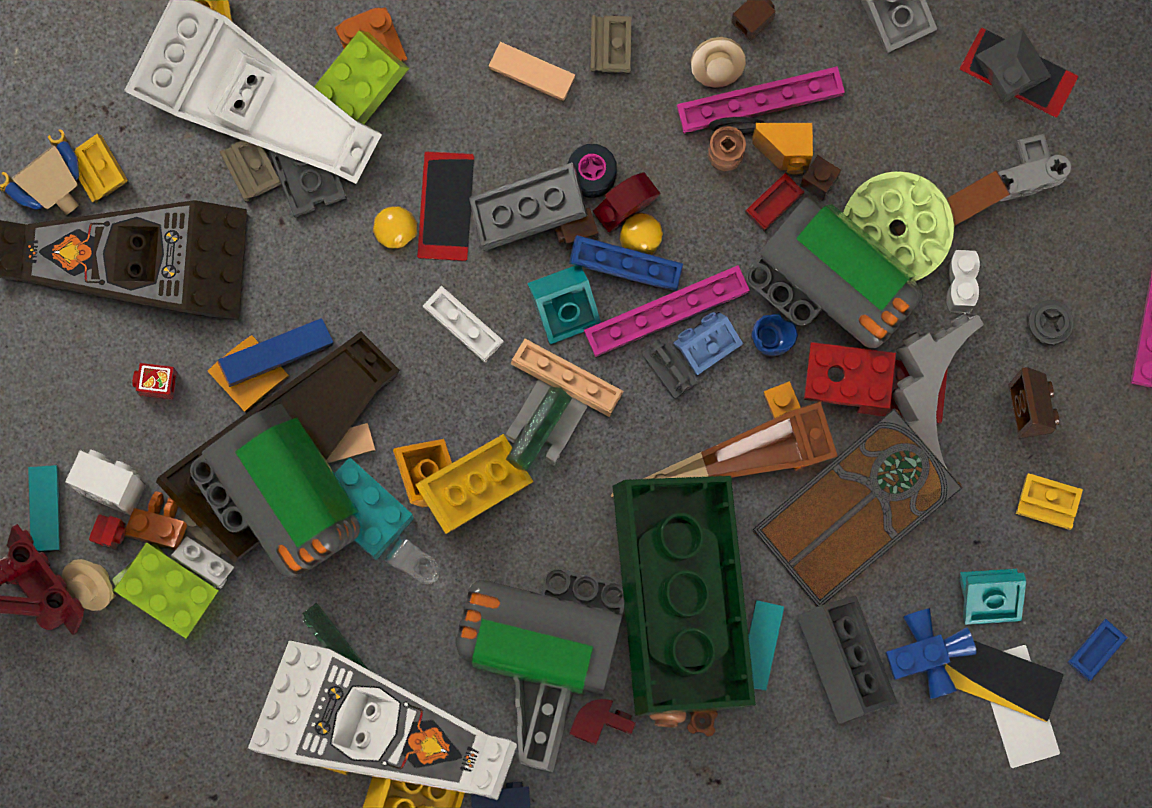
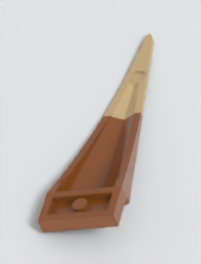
(781, 443)

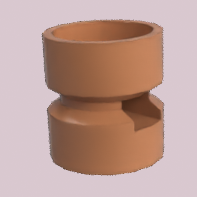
(726, 148)

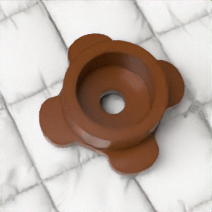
(707, 727)

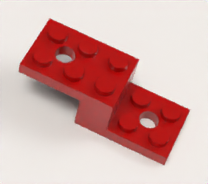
(866, 381)

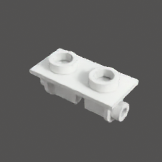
(202, 562)

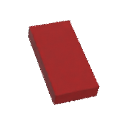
(774, 202)

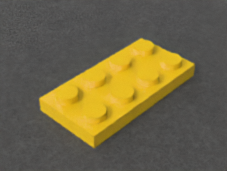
(472, 484)

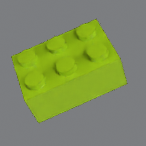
(361, 77)
(165, 590)

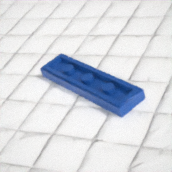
(626, 263)
(275, 352)

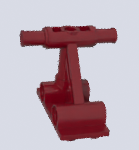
(44, 590)

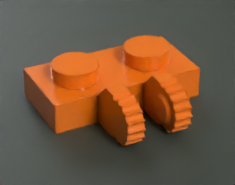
(156, 528)

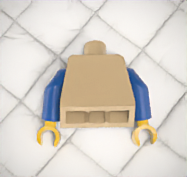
(46, 178)

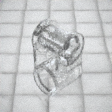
(409, 558)

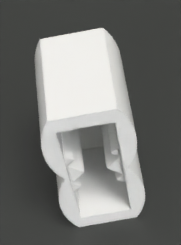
(964, 287)

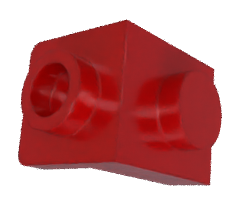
(108, 531)

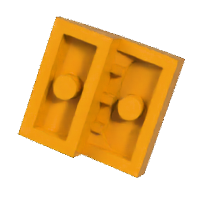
(251, 391)

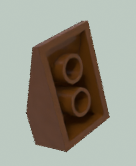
(1032, 403)

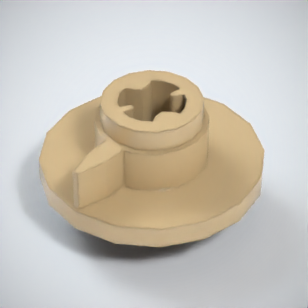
(718, 62)
(88, 584)

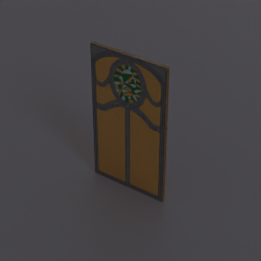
(857, 508)

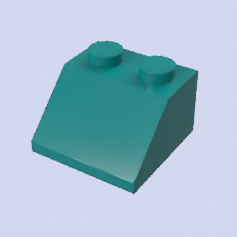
(564, 303)

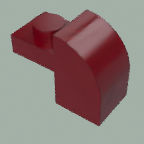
(626, 199)
(592, 718)

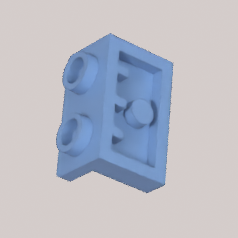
(708, 342)

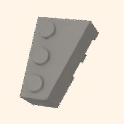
(541, 722)

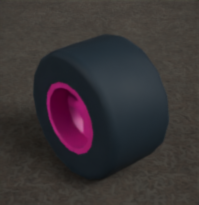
(593, 160)

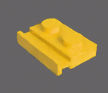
(98, 168)
(1049, 501)

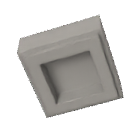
(1033, 148)

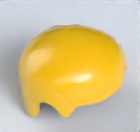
(394, 227)
(641, 233)

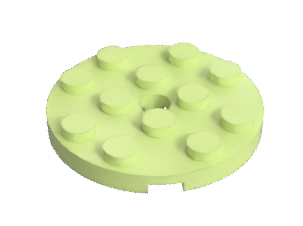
(917, 204)

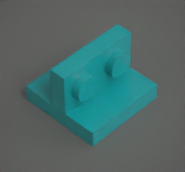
(993, 596)

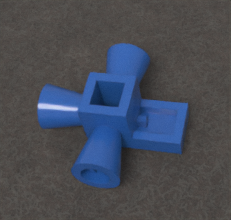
(929, 653)

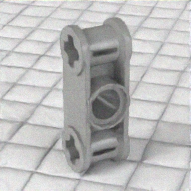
(1035, 176)

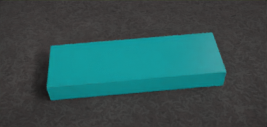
(44, 508)
(763, 640)

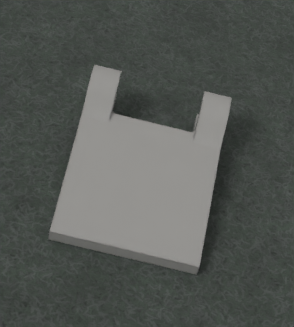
(561, 432)

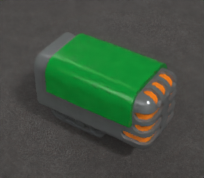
(838, 270)
(279, 489)
(543, 636)

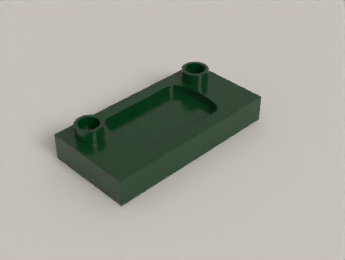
(683, 595)

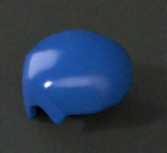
(774, 335)

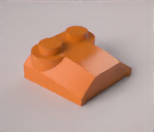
(378, 24)

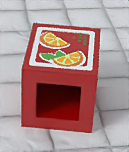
(155, 381)

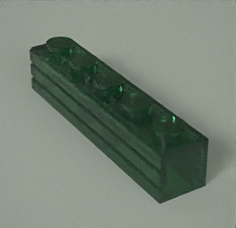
(538, 428)
(329, 634)

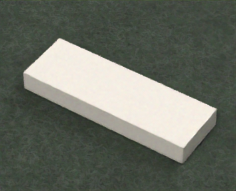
(463, 324)

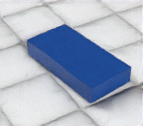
(1097, 649)

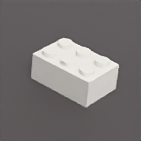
(106, 483)

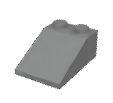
(899, 20)

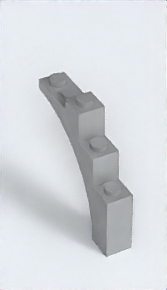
(926, 361)

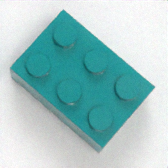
(379, 513)

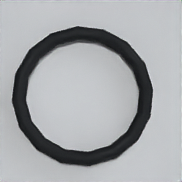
(713, 125)

